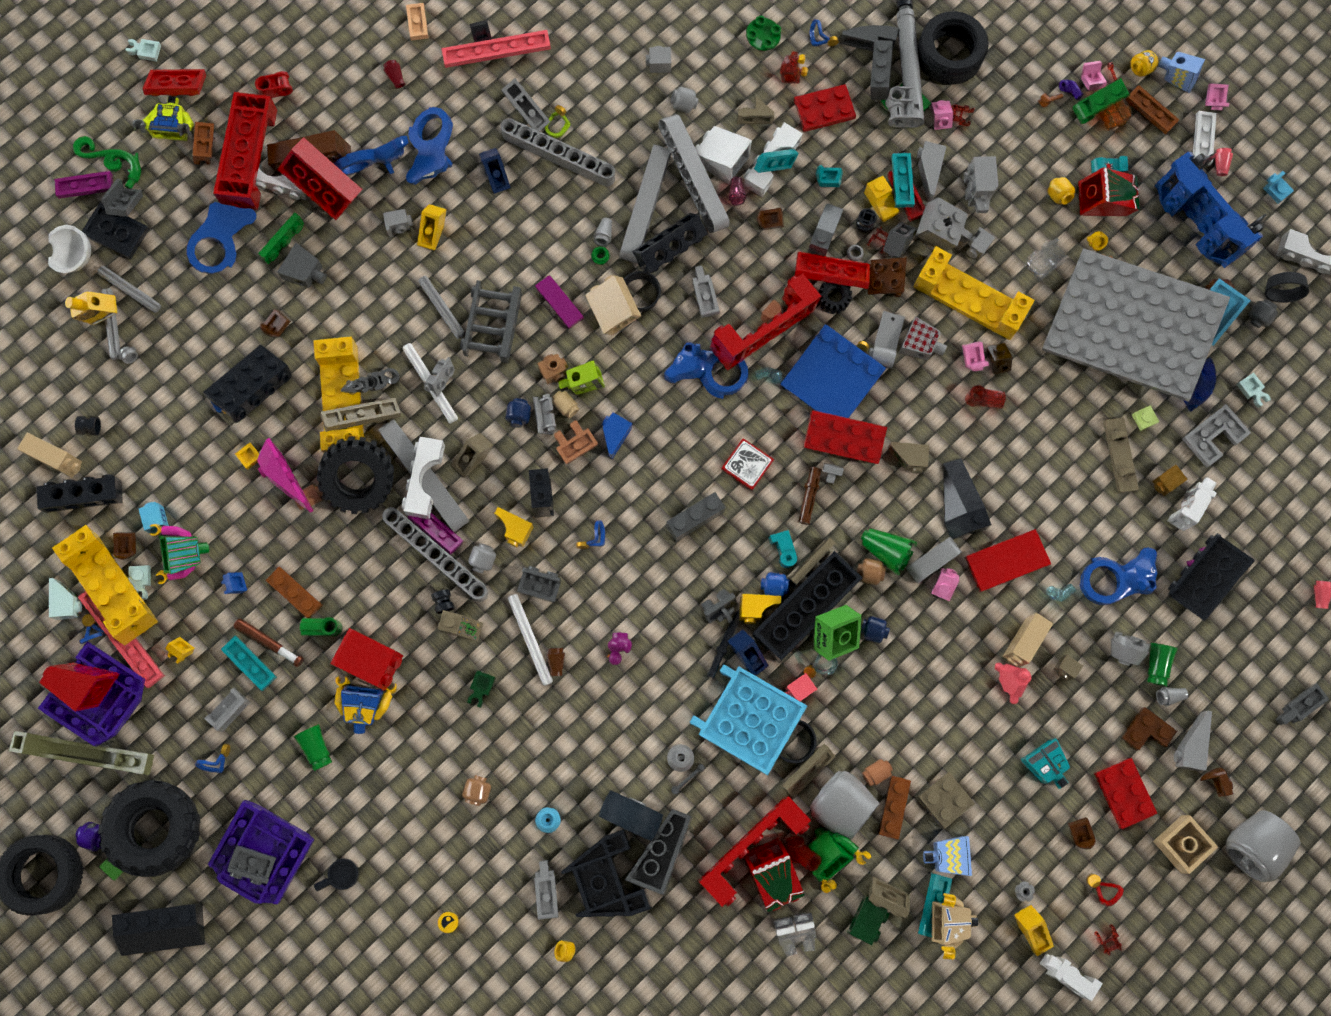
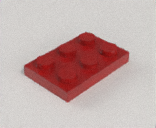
(174, 82)
(824, 108)
(1125, 793)

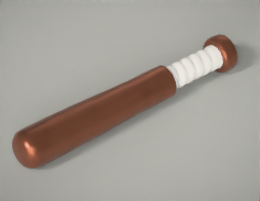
(258, 636)

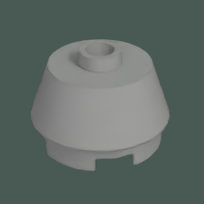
(1128, 649)

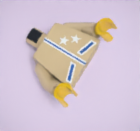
(951, 924)

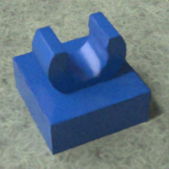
(234, 583)

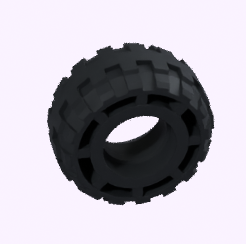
(120, 820)

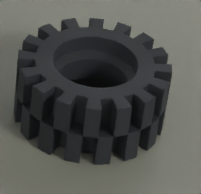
(834, 306)

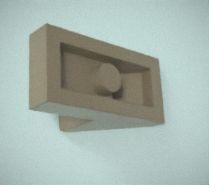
(759, 115)

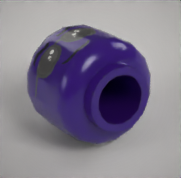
(88, 837)

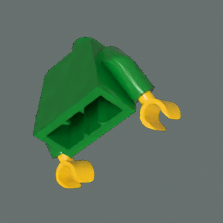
(835, 854)

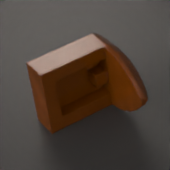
(770, 219)
(275, 324)
(124, 545)
(1221, 781)
(1082, 833)

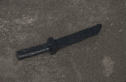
(721, 649)

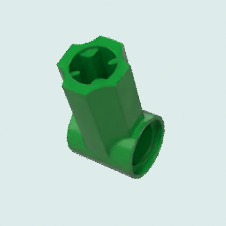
(319, 627)

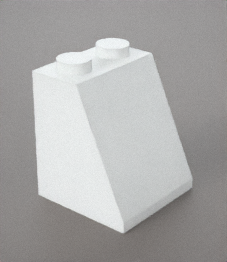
(723, 153)

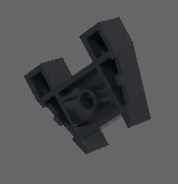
(600, 881)

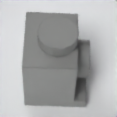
(397, 221)
(979, 244)

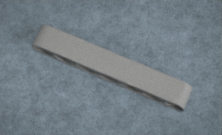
(553, 145)
(693, 173)
(645, 202)
(430, 483)
(431, 546)

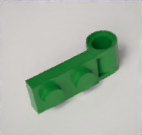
(1100, 100)

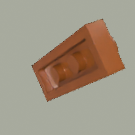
(1152, 109)
(294, 592)
(894, 807)

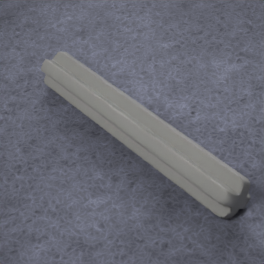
(129, 289)
(441, 307)
(112, 332)

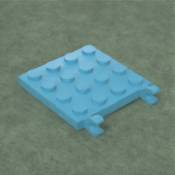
(751, 719)

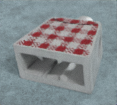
(922, 341)

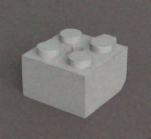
(981, 182)
(943, 225)

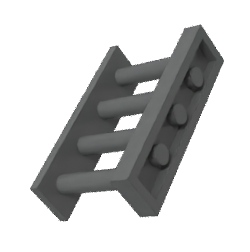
(506, 332)

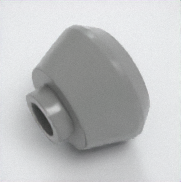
(674, 760)

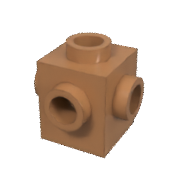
(553, 368)

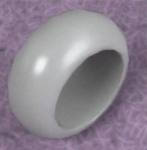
(857, 247)

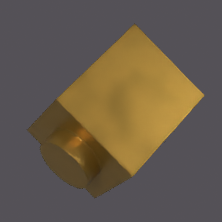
(1169, 480)

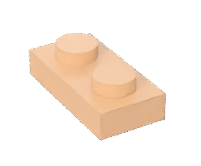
(417, 21)

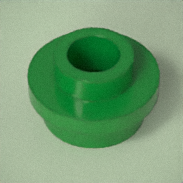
(600, 250)

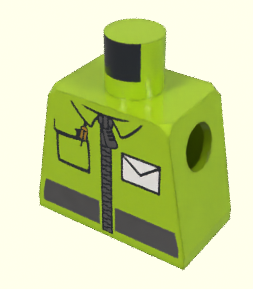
(583, 378)

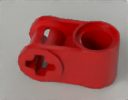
(274, 85)

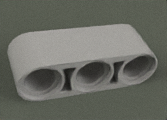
(934, 560)

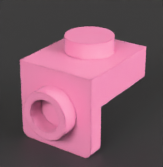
(1092, 76)
(1217, 96)
(942, 114)
(974, 356)
(946, 584)

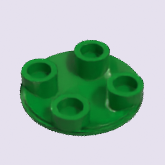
(763, 33)

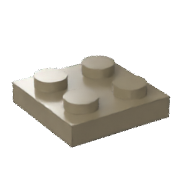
(946, 800)
(887, 896)

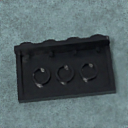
(248, 383)
(1210, 576)

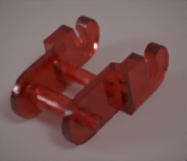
(961, 109)
(875, 236)
(1113, 938)

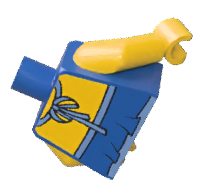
(361, 704)

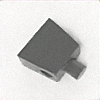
(301, 268)

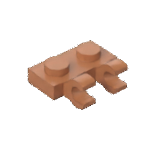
(576, 446)

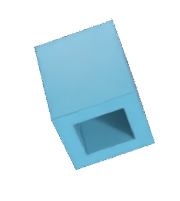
(153, 514)

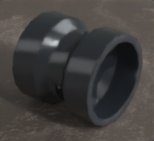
(864, 224)
(87, 425)
(442, 601)

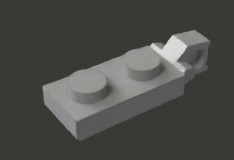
(705, 293)
(546, 892)

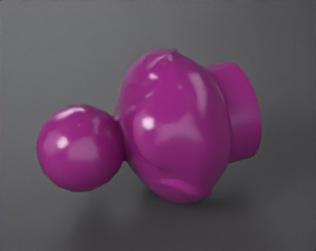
(618, 644)

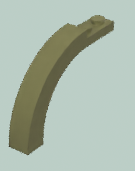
(81, 753)

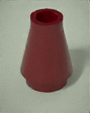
(394, 73)

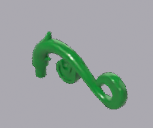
(110, 155)

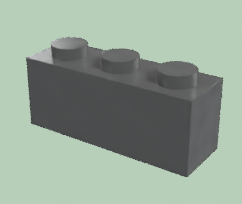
(881, 70)
(695, 516)

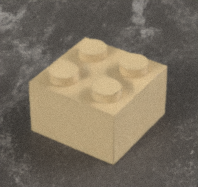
(1185, 844)

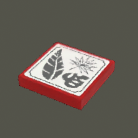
(747, 464)

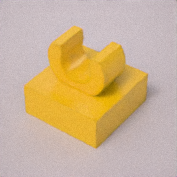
(179, 649)

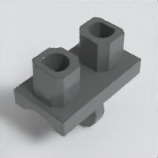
(722, 609)

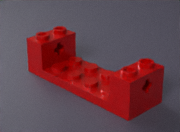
(243, 150)
(801, 301)
(788, 814)

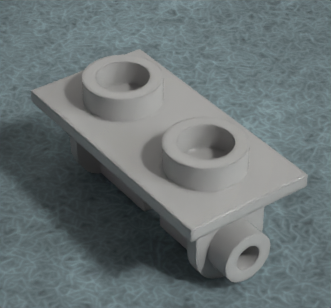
(443, 370)
(544, 419)

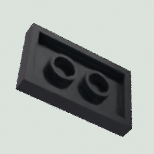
(115, 232)

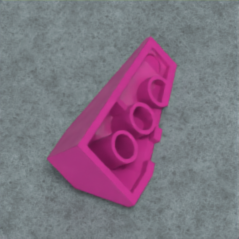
(277, 470)

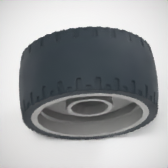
(631, 815)

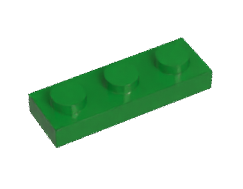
(281, 238)

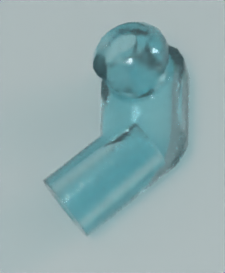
(769, 372)
(1060, 594)

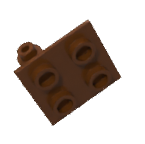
(887, 276)

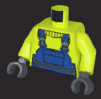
(166, 121)

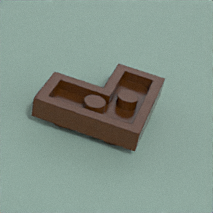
(1147, 725)

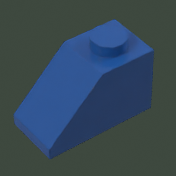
(615, 432)

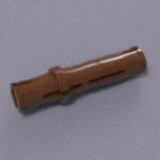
(811, 489)

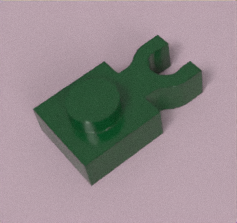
(482, 686)

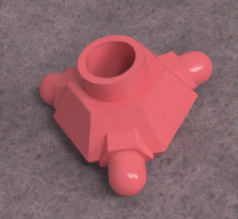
(1013, 680)

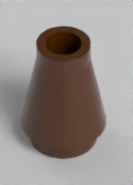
(555, 660)

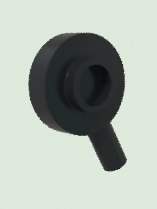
(341, 875)

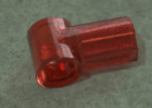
(987, 397)
(802, 854)

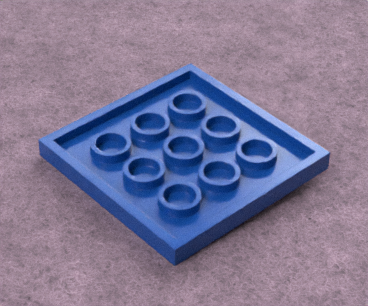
(833, 374)

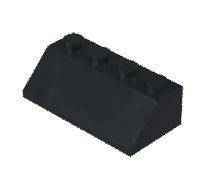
(159, 929)

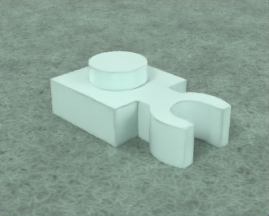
(145, 49)
(1252, 387)
(140, 577)

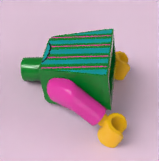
(179, 552)

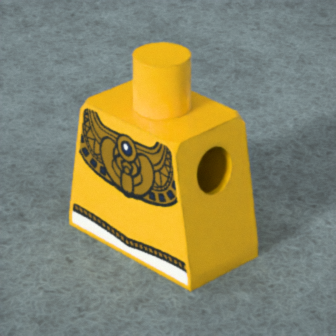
(92, 307)

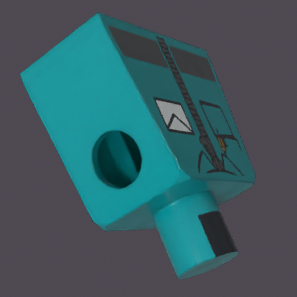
(1048, 763)

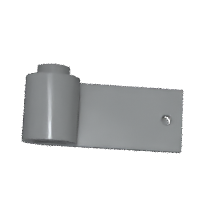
(887, 339)

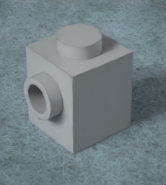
(659, 59)

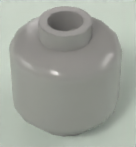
(684, 99)
(482, 558)

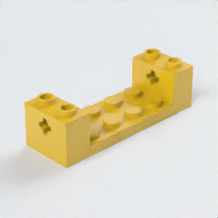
(972, 296)
(337, 365)
(106, 584)

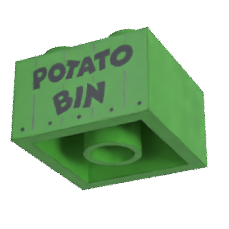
(837, 632)

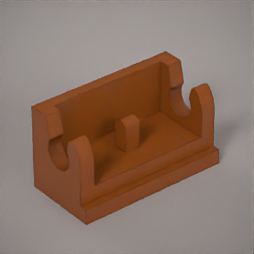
(203, 142)

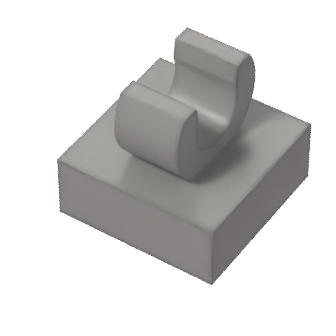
(832, 471)

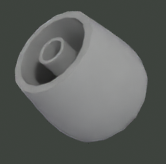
(843, 805)
(1262, 846)

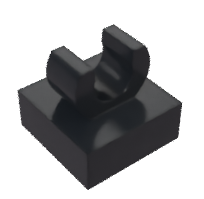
(480, 31)

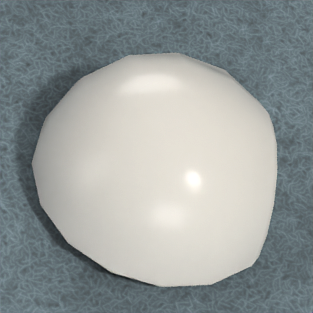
(70, 249)

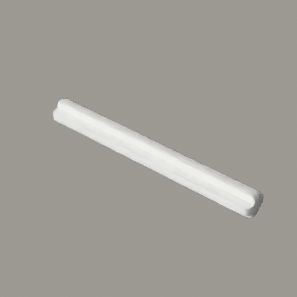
(424, 374)
(530, 639)

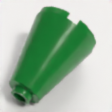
(889, 548)

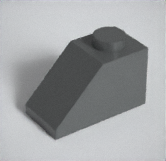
(899, 240)

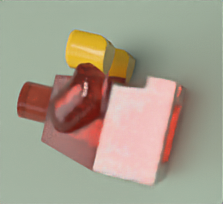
(790, 68)

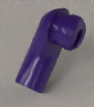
(1071, 87)

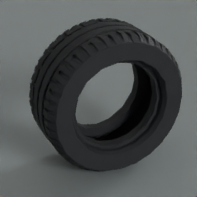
(960, 26)
(67, 883)

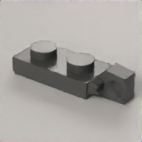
(1303, 705)

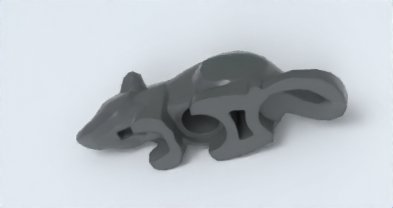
(371, 381)

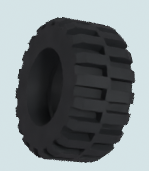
(349, 498)

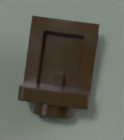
(1000, 357)

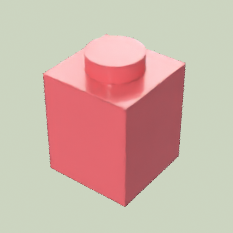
(801, 688)

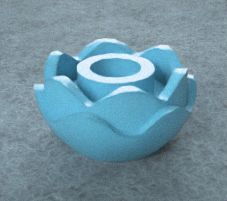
(552, 825)

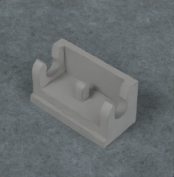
(227, 710)

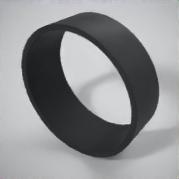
(646, 276)
(1288, 295)
(813, 743)

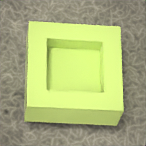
(1145, 418)

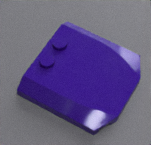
(107, 719)
(266, 833)

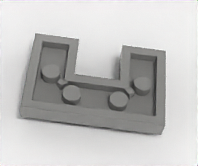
(1221, 421)

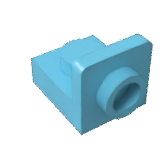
(1277, 187)

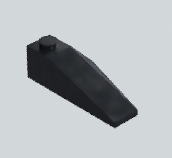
(963, 505)

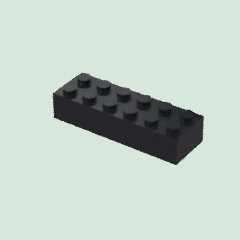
(797, 614)

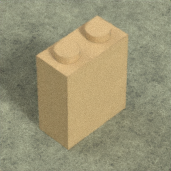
(612, 305)
(49, 455)
(1027, 640)

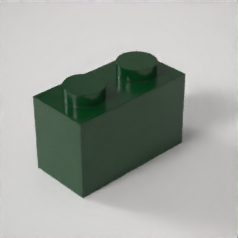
(868, 921)

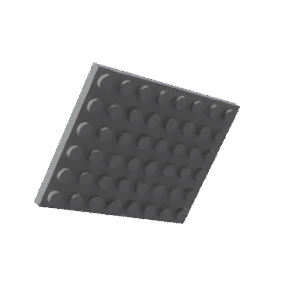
(1136, 324)

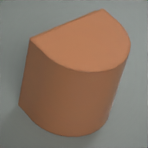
(770, 311)

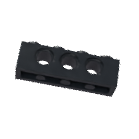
(646, 252)
(48, 493)

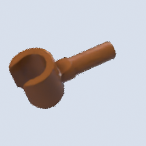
(1046, 100)

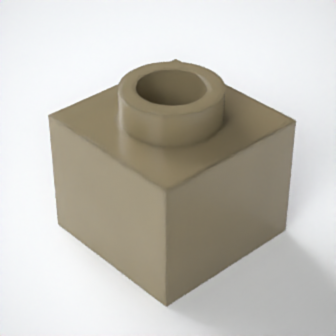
(1068, 668)

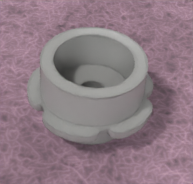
(128, 354)
(1019, 891)

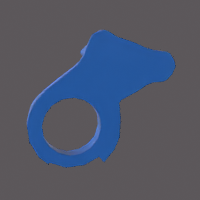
(431, 153)
(362, 159)
(220, 226)
(698, 363)
(1133, 578)

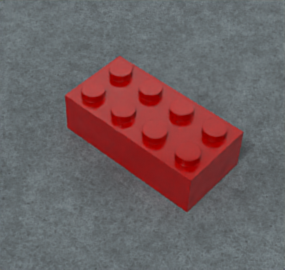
(319, 178)
(845, 437)

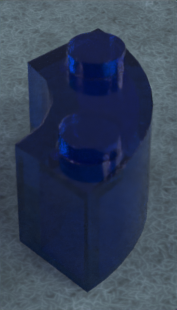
(1204, 386)

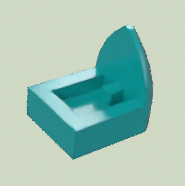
(828, 176)

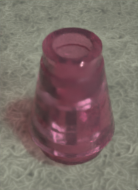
(737, 192)

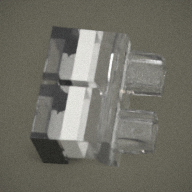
(786, 932)

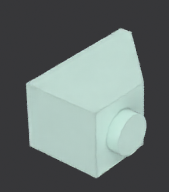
(62, 601)

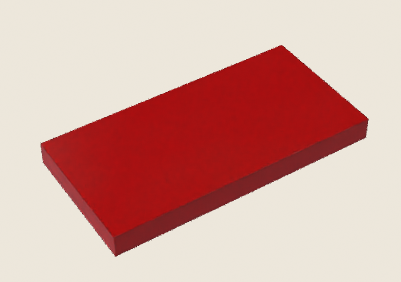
(833, 270)
(1008, 560)

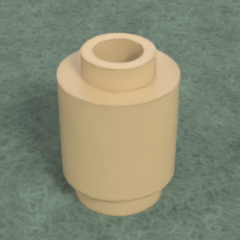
(565, 404)

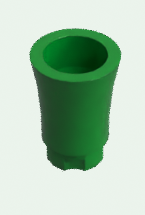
(1160, 663)
(314, 747)

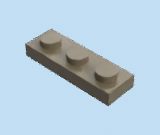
(812, 562)
(808, 770)

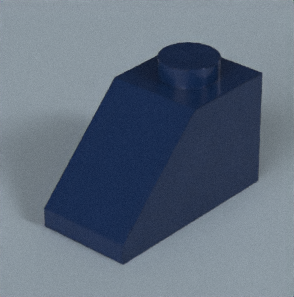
(494, 170)
(748, 652)

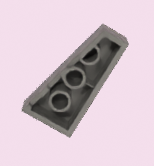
(661, 855)

